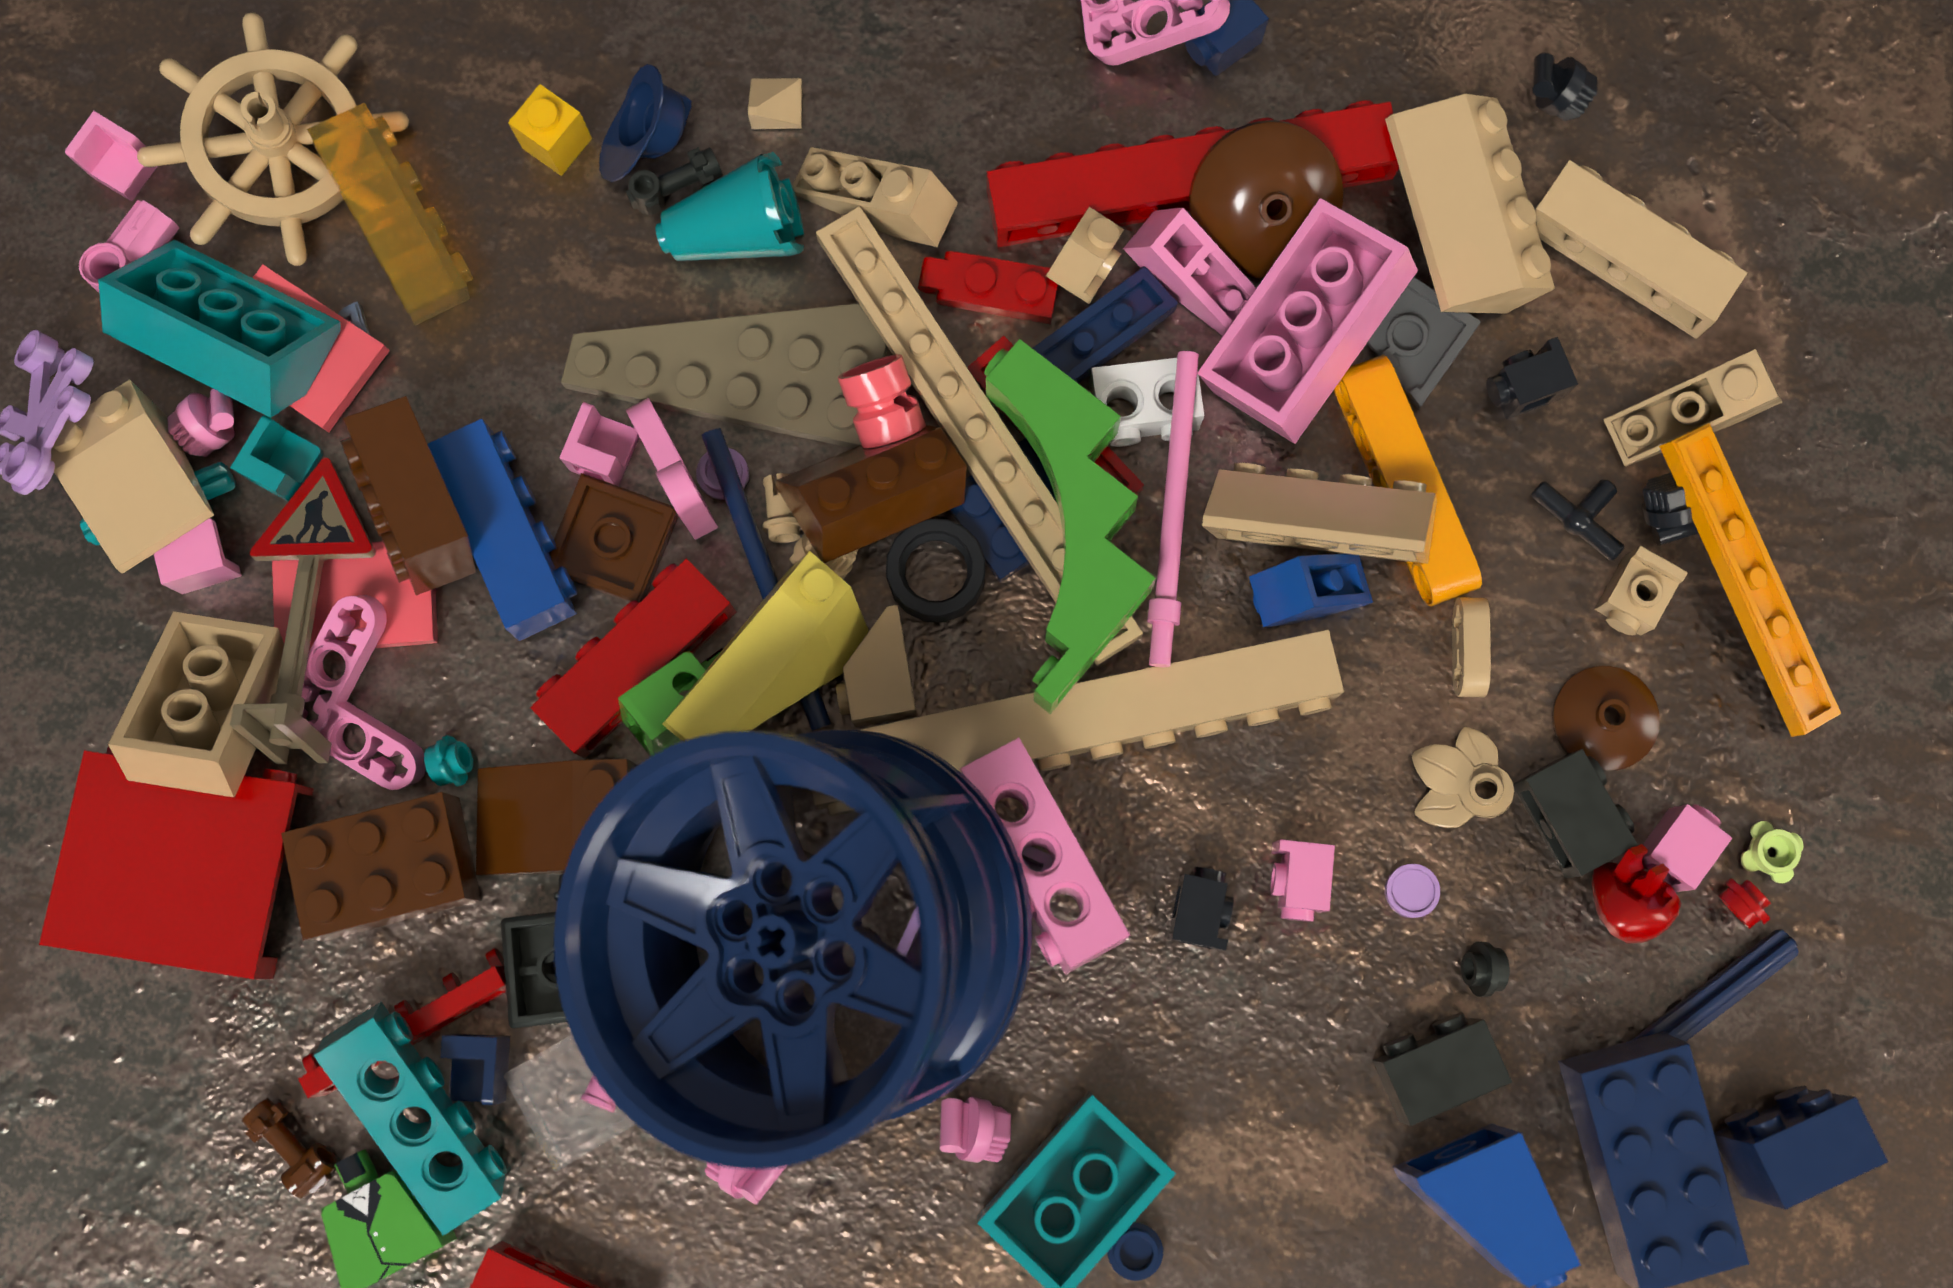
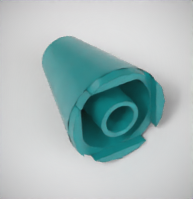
(735, 217)

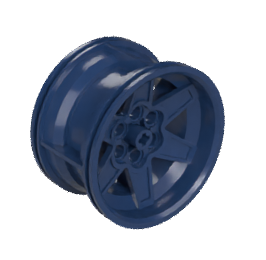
(664, 1026)

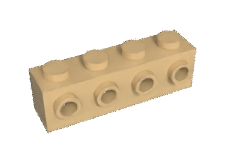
(1636, 250)

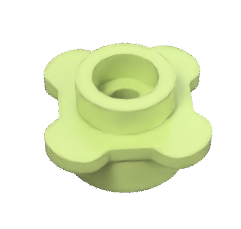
(1787, 847)

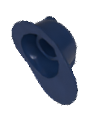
(645, 125)

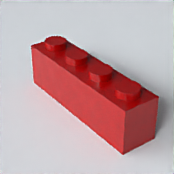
(648, 635)

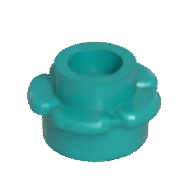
(448, 761)

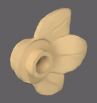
(1454, 778)

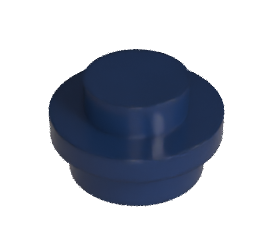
(1136, 1253)

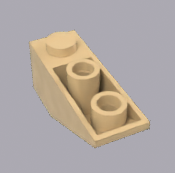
(894, 196)
(1714, 397)

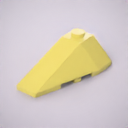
(778, 655)

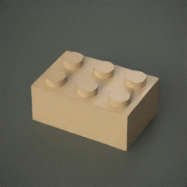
(183, 705)

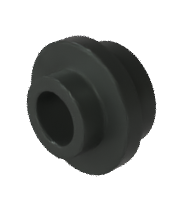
(1485, 969)

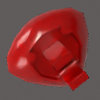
(1633, 901)

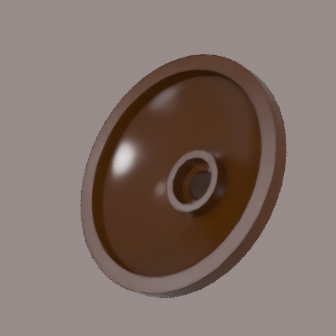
(1249, 172)

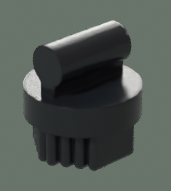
(1562, 87)
(1667, 510)

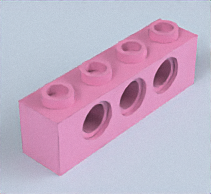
(1012, 774)

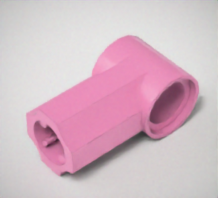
(138, 234)

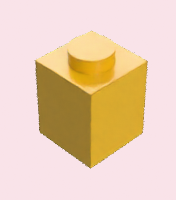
(550, 129)

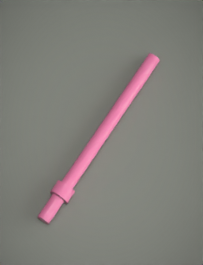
(1164, 610)

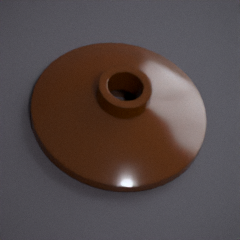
(1581, 721)

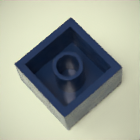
(1798, 1146)

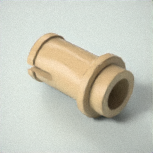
(780, 522)

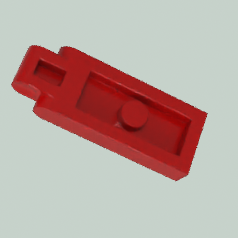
(990, 286)

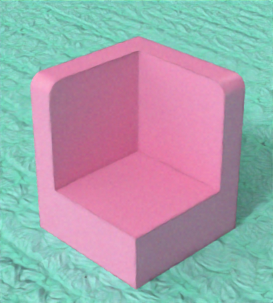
(110, 156)
(598, 446)
(195, 560)

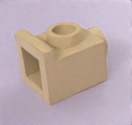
(1087, 256)
(1650, 574)

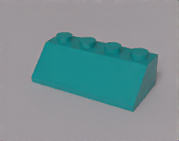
(217, 326)

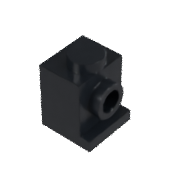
(1532, 380)
(1201, 909)

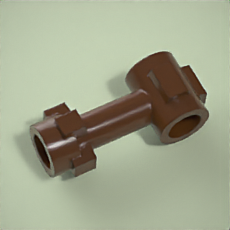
(308, 1168)

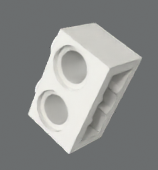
(1142, 385)

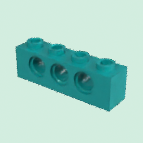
(444, 1192)

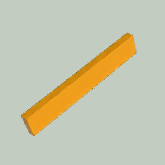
(1750, 580)

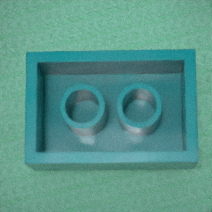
(1075, 1195)

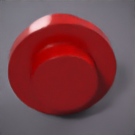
(1745, 902)

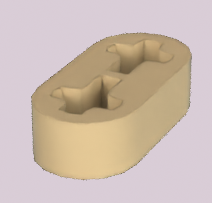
(1471, 647)

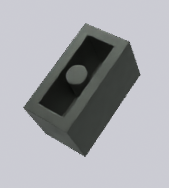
(1576, 813)
(1441, 1068)

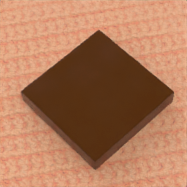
(613, 538)

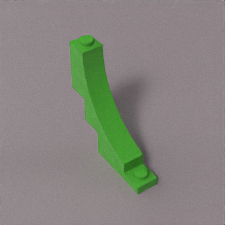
(1099, 581)

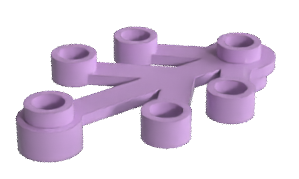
(49, 407)

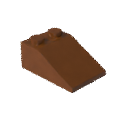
(537, 811)

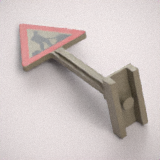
(310, 528)

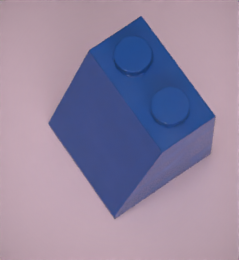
(1495, 1202)

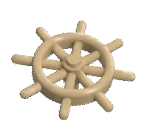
(270, 135)

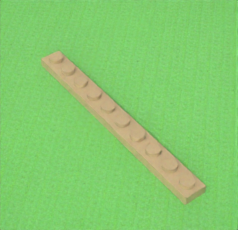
(955, 401)

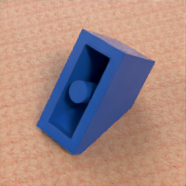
(1309, 588)

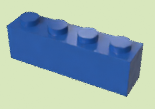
(502, 530)

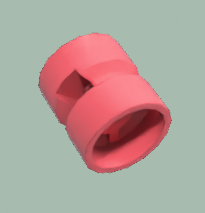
(882, 401)

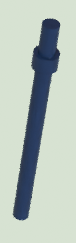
(753, 545)

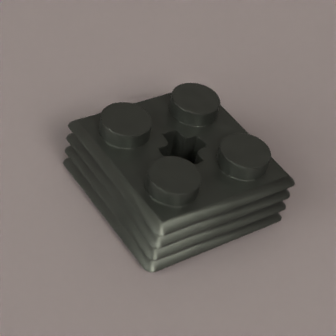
(529, 978)

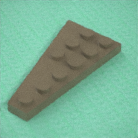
(739, 370)

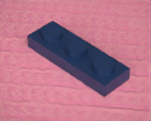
(1108, 325)

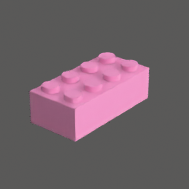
(1308, 320)

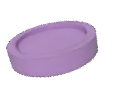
(1412, 890)

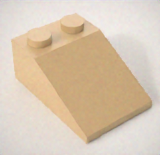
(128, 476)

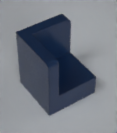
(477, 1066)

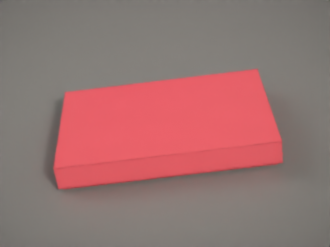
(346, 367)
(408, 615)

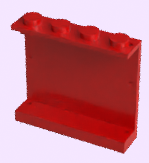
(171, 870)

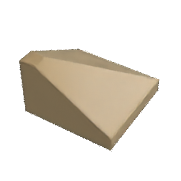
(775, 103)

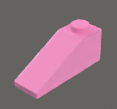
(1191, 267)

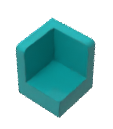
(276, 458)

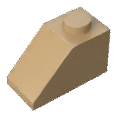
(878, 675)

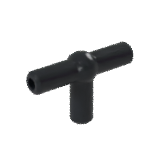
(1579, 519)

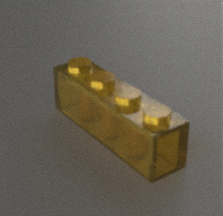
(390, 214)

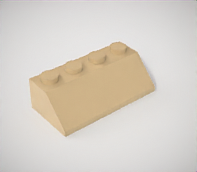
(1470, 205)
(1322, 514)

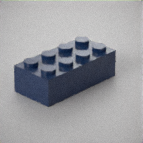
(1653, 1162)

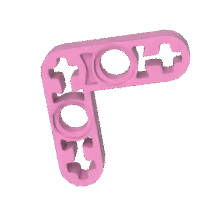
(1133, 18)
(671, 470)
(337, 713)

